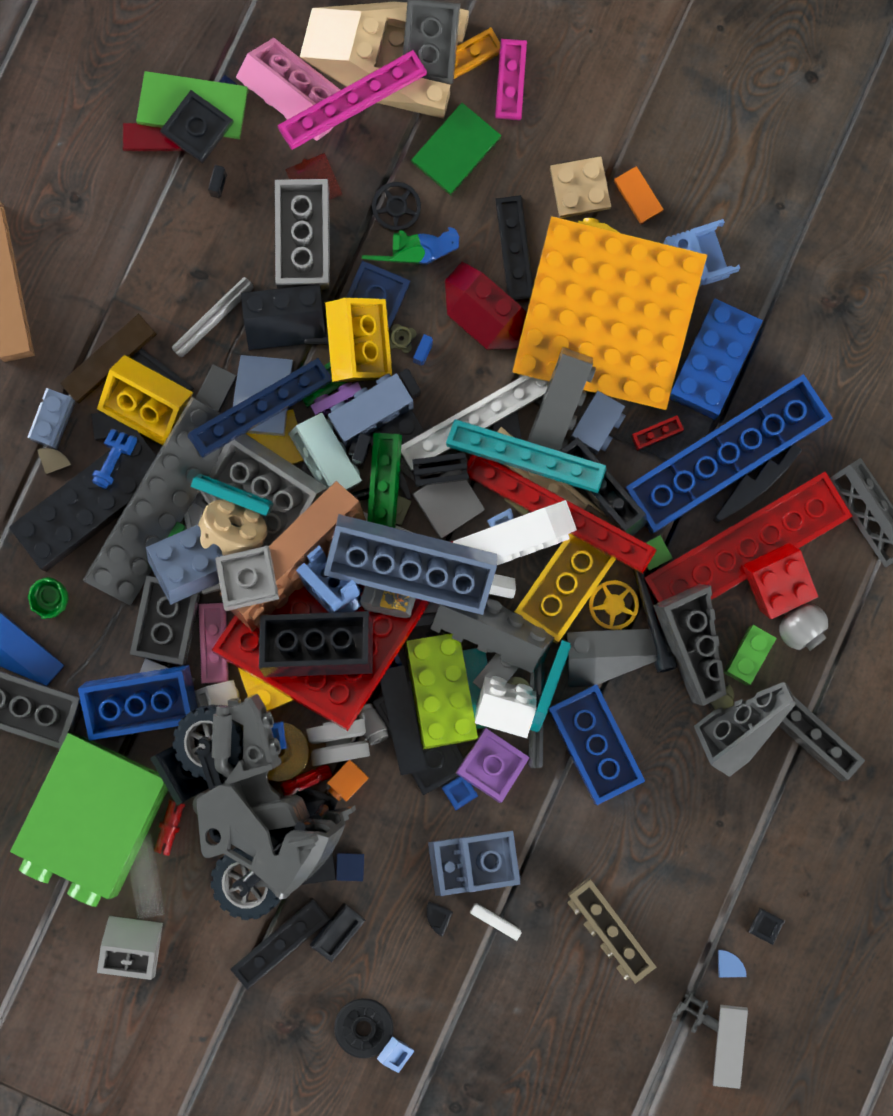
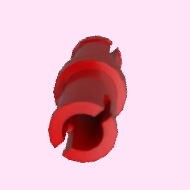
(169, 827)

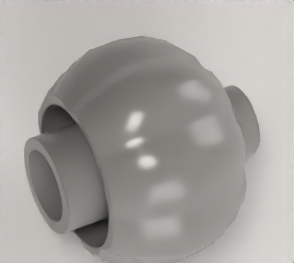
(804, 626)

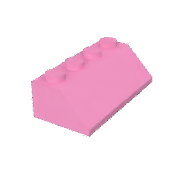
(284, 80)

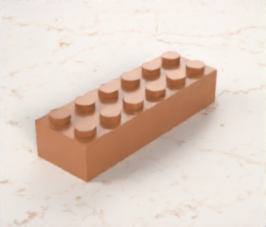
(293, 546)

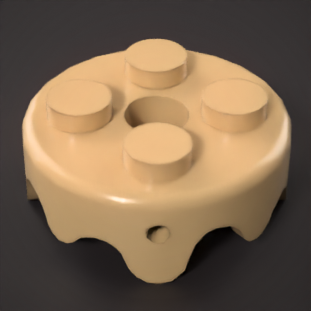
(218, 530)

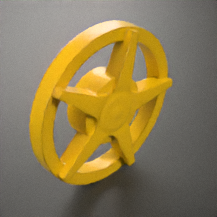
(614, 605)

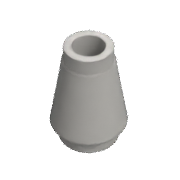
(375, 727)

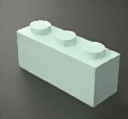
(324, 453)

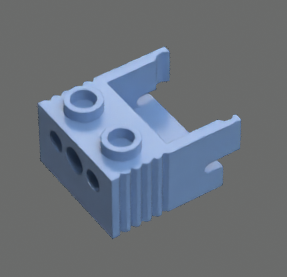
(704, 240)
(343, 598)

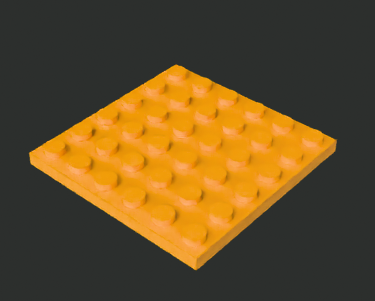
(614, 302)

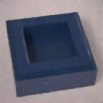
(350, 867)

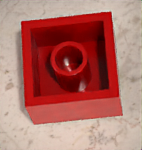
(780, 580)

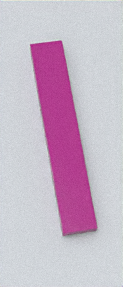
(352, 99)

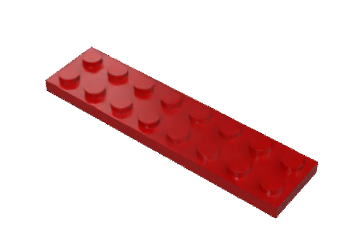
(719, 561)

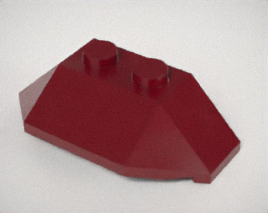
(483, 309)

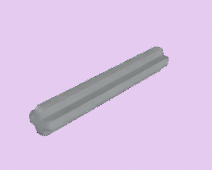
(212, 317)

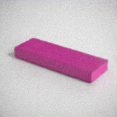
(510, 79)

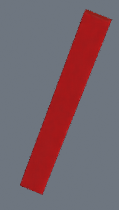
(534, 497)

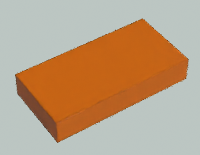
(638, 195)

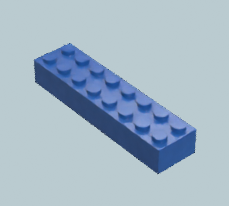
(728, 453)

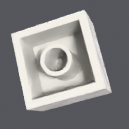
(506, 706)

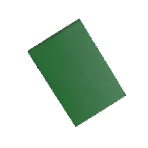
(456, 148)

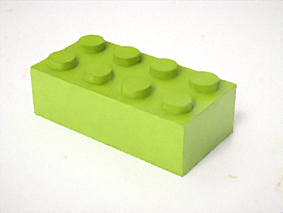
(440, 691)

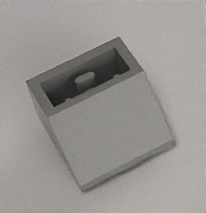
(130, 948)

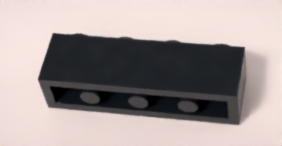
(611, 497)

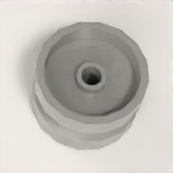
(338, 743)

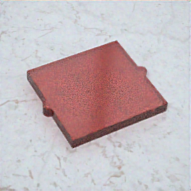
(316, 168)

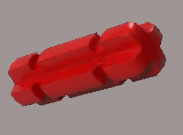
(306, 780)

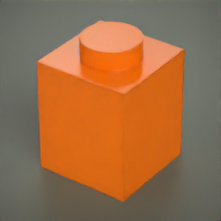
(347, 781)

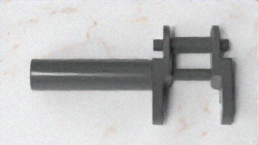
(702, 1018)

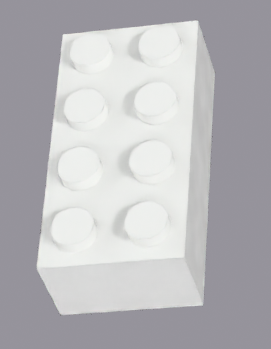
(525, 533)

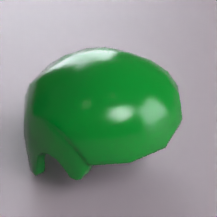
(48, 597)

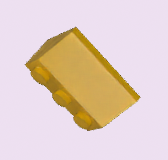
(358, 339)
(143, 399)

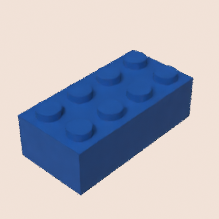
(715, 359)
(137, 702)
(596, 745)

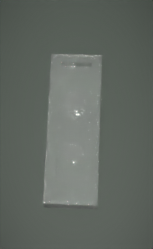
(146, 882)

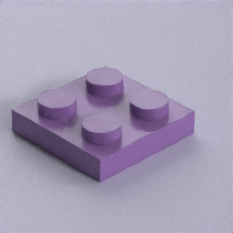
(492, 765)

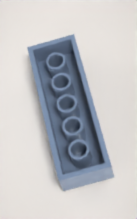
(411, 564)

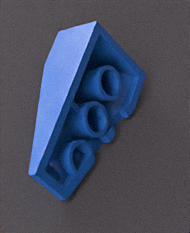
(24, 654)

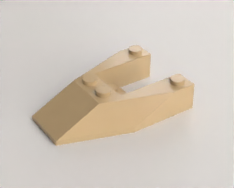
(364, 37)

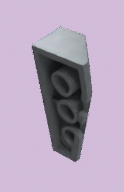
(608, 654)
(738, 732)

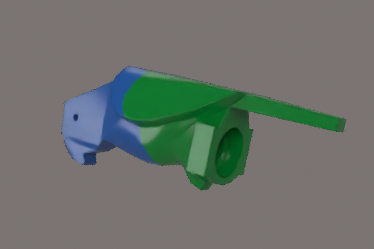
(420, 247)

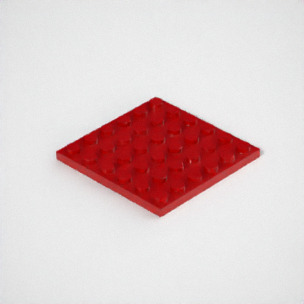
(331, 696)

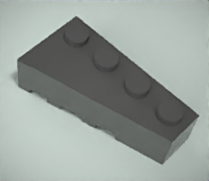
(497, 632)
(692, 637)

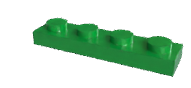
(384, 479)

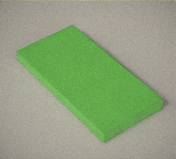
(164, 93)

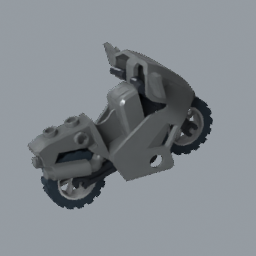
(267, 829)

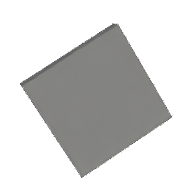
(448, 504)
(247, 578)

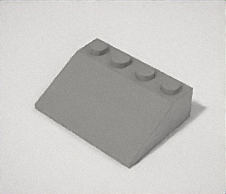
(264, 473)

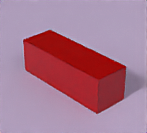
(657, 433)

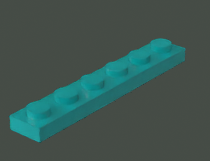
(526, 456)

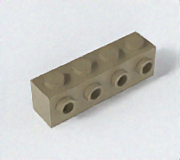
(612, 931)

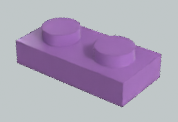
(325, 402)

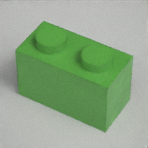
(749, 655)

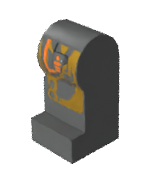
(387, 602)

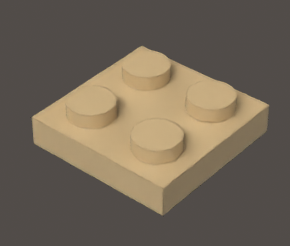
(580, 187)

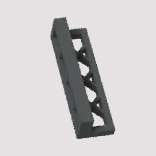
(876, 503)

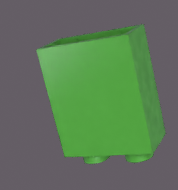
(89, 819)

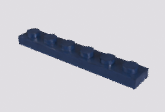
(259, 407)

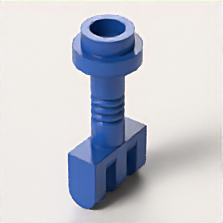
(118, 444)

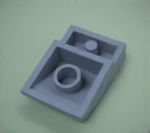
(254, 376)
(474, 863)

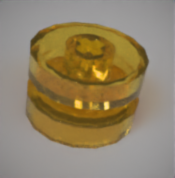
(295, 756)

